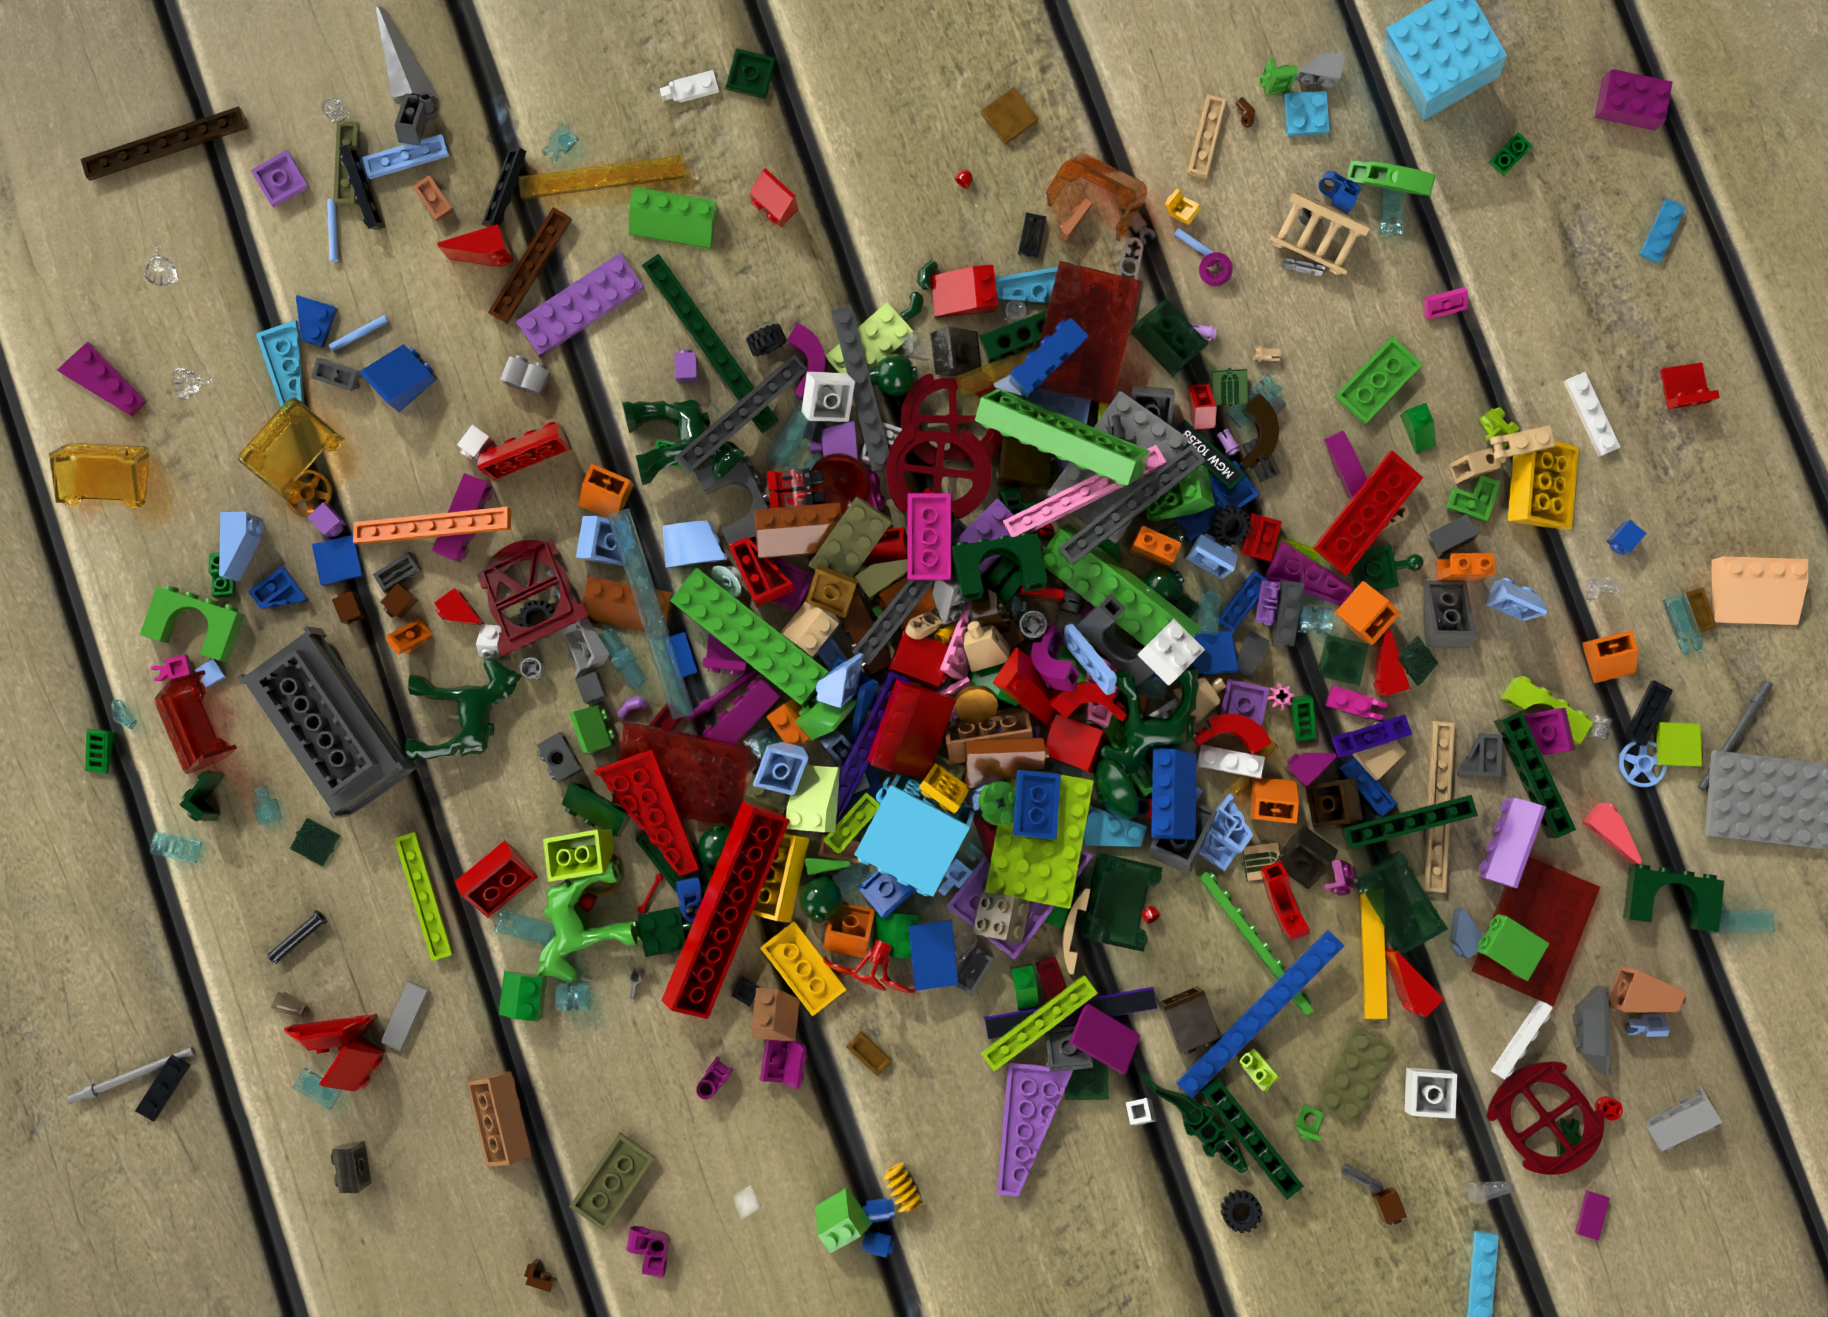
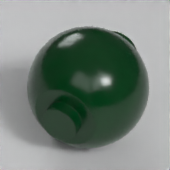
(894, 374)
(1166, 583)
(713, 842)
(820, 898)

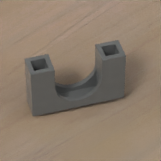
(741, 476)
(1099, 630)

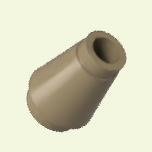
(288, 1004)

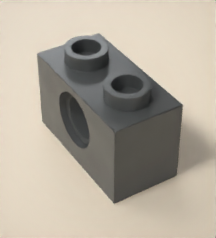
(570, 763)

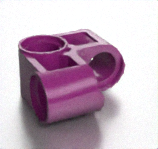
(642, 1242)

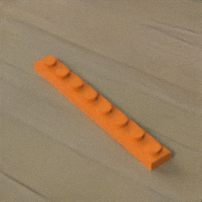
(432, 525)

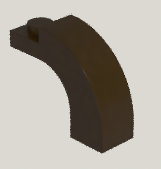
(1267, 428)

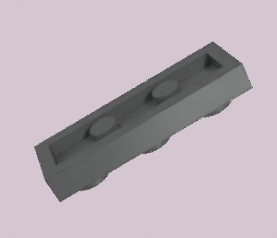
(1287, 612)

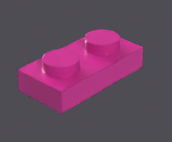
(1446, 303)

